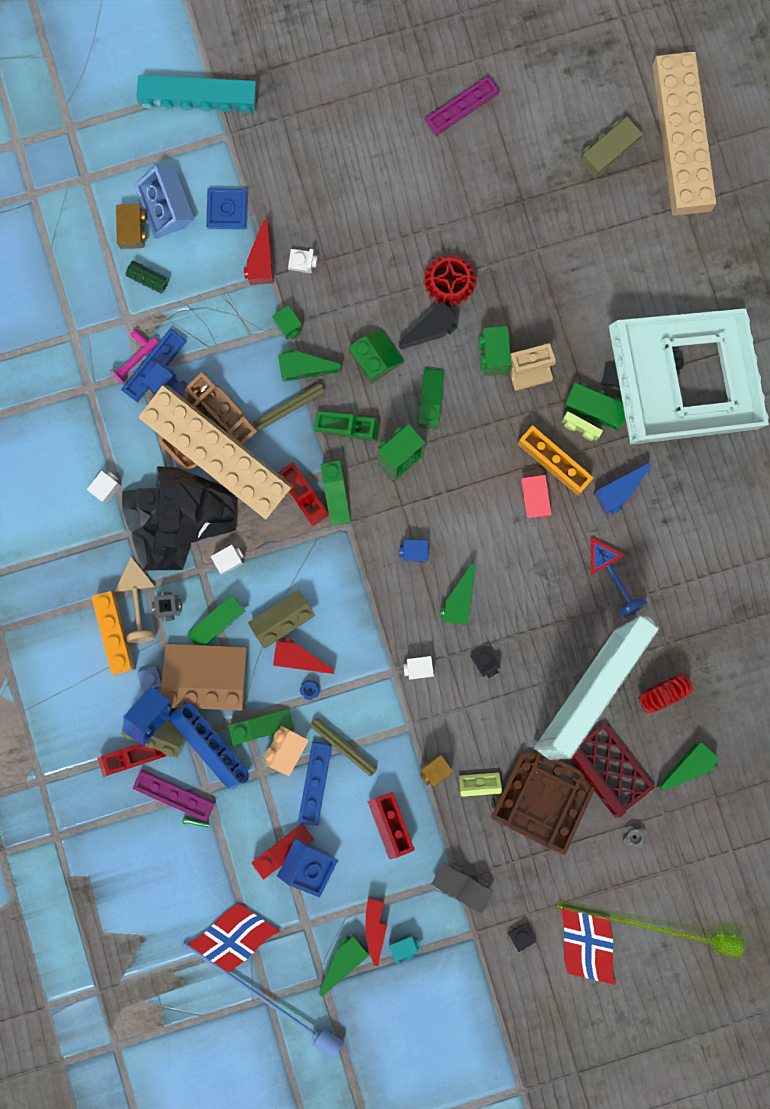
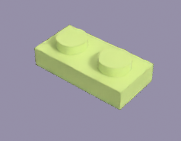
(575, 423)
(480, 784)

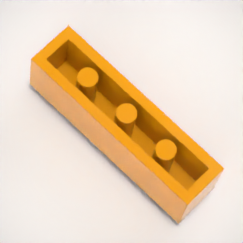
(555, 460)
(113, 633)

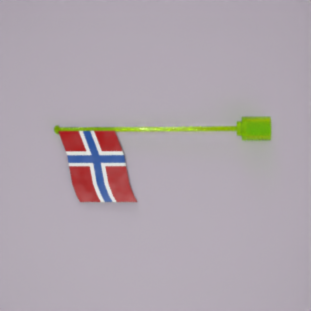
(590, 943)

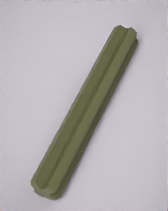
(288, 406)
(343, 747)

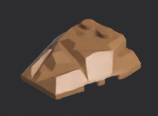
(218, 407)

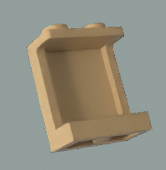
(531, 366)

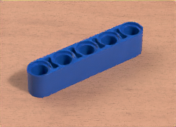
(209, 746)

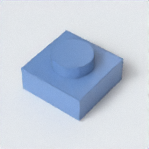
(149, 678)

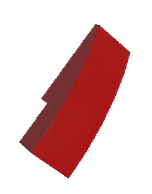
(304, 494)
(127, 759)
(375, 928)

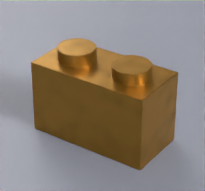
(130, 226)
(435, 770)

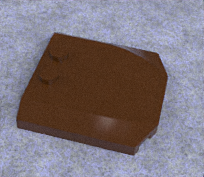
(544, 801)

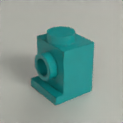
(404, 948)

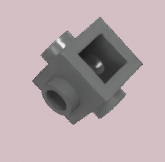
(160, 603)

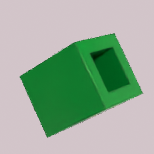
(287, 323)

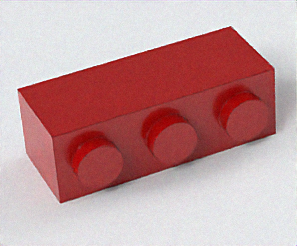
(391, 825)

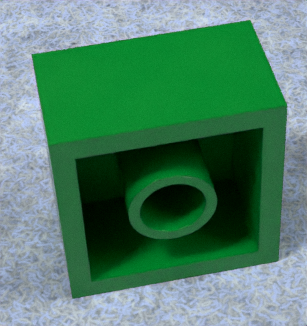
(495, 351)

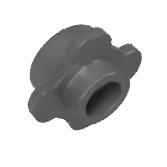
(638, 842)

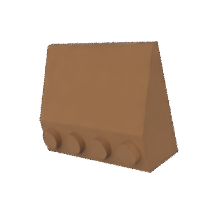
(205, 676)

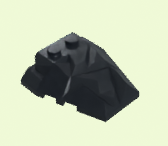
(191, 508)
(141, 516)

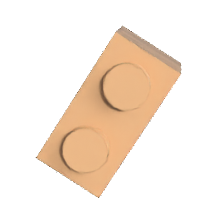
(285, 750)

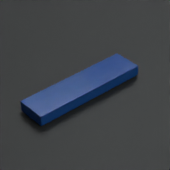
(162, 354)
(315, 783)

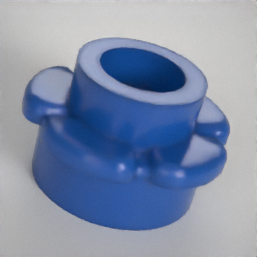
(315, 690)

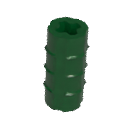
(147, 277)

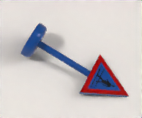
(602, 557)

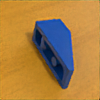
(618, 492)

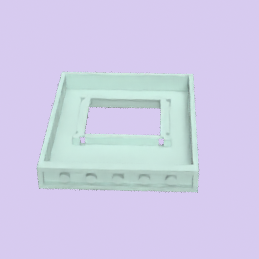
(651, 381)
(596, 689)

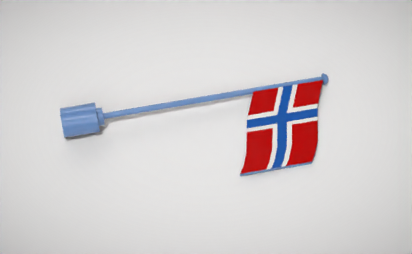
(232, 942)

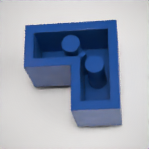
(161, 376)

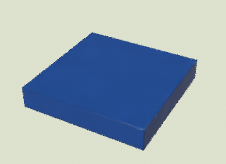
(226, 208)

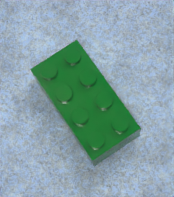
(400, 452)

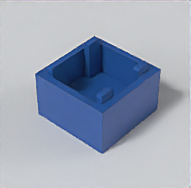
(146, 716)
(307, 868)

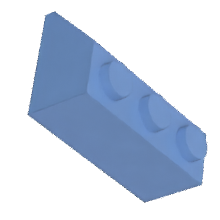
(164, 201)

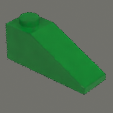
(301, 365)
(431, 399)
(335, 493)
(458, 604)
(259, 727)
(694, 763)
(346, 958)

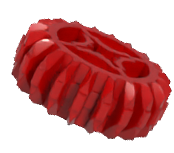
(457, 278)
(665, 693)

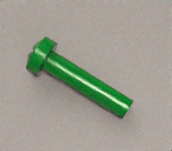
(194, 822)

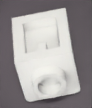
(302, 260)

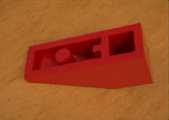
(259, 260)
(295, 657)
(275, 856)

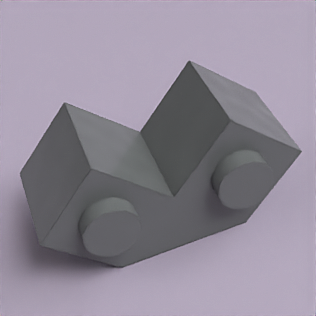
(462, 886)

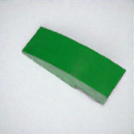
(347, 425)
(216, 621)

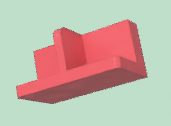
(536, 497)

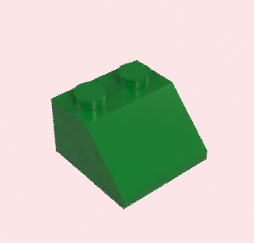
(375, 355)

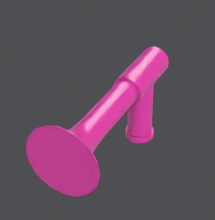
(147, 347)

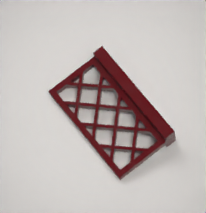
(602, 789)

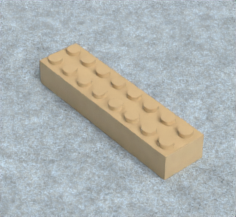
(683, 133)
(215, 451)

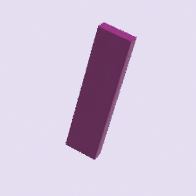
(462, 106)
(173, 795)

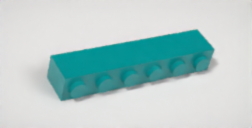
(196, 93)

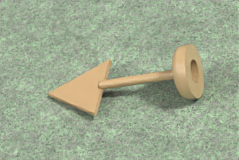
(134, 579)

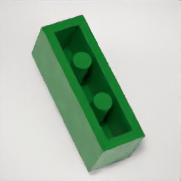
(596, 406)

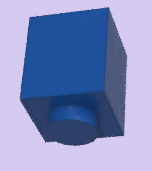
(414, 551)

